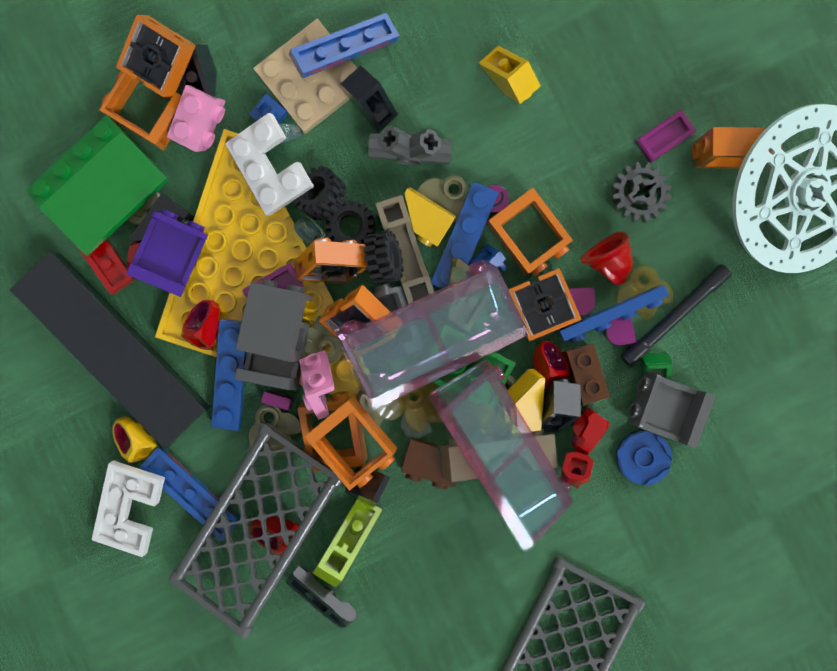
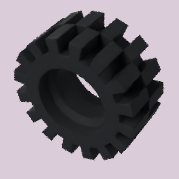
(328, 200)
(350, 209)
(383, 257)

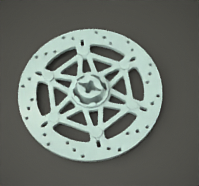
(798, 189)

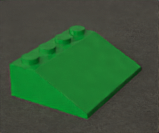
(96, 185)

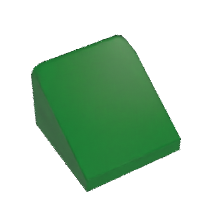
(657, 363)

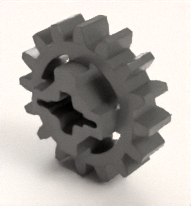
(645, 202)

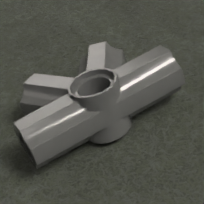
(410, 147)

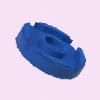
(644, 457)

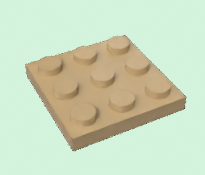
(309, 98)

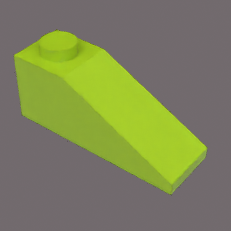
(347, 543)

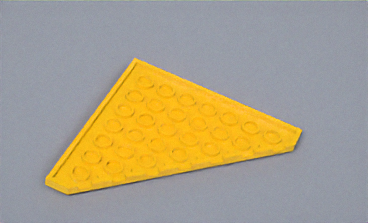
(241, 250)

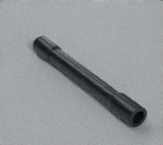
(708, 286)

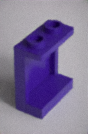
(168, 252)

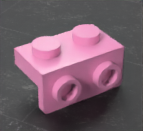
(196, 119)
(316, 382)

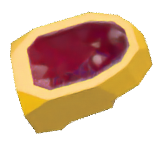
(133, 439)

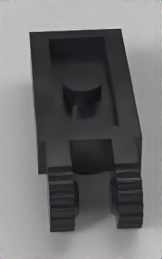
(321, 597)

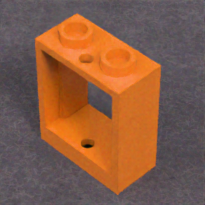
(115, 100)
(724, 147)
(495, 225)
(353, 456)
(332, 457)

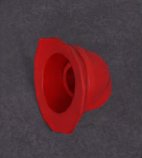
(611, 257)

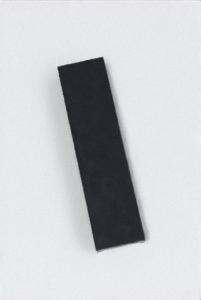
(110, 348)

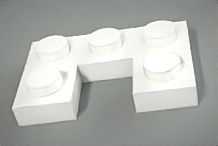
(270, 189)
(112, 522)

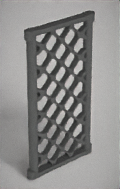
(560, 565)
(198, 594)

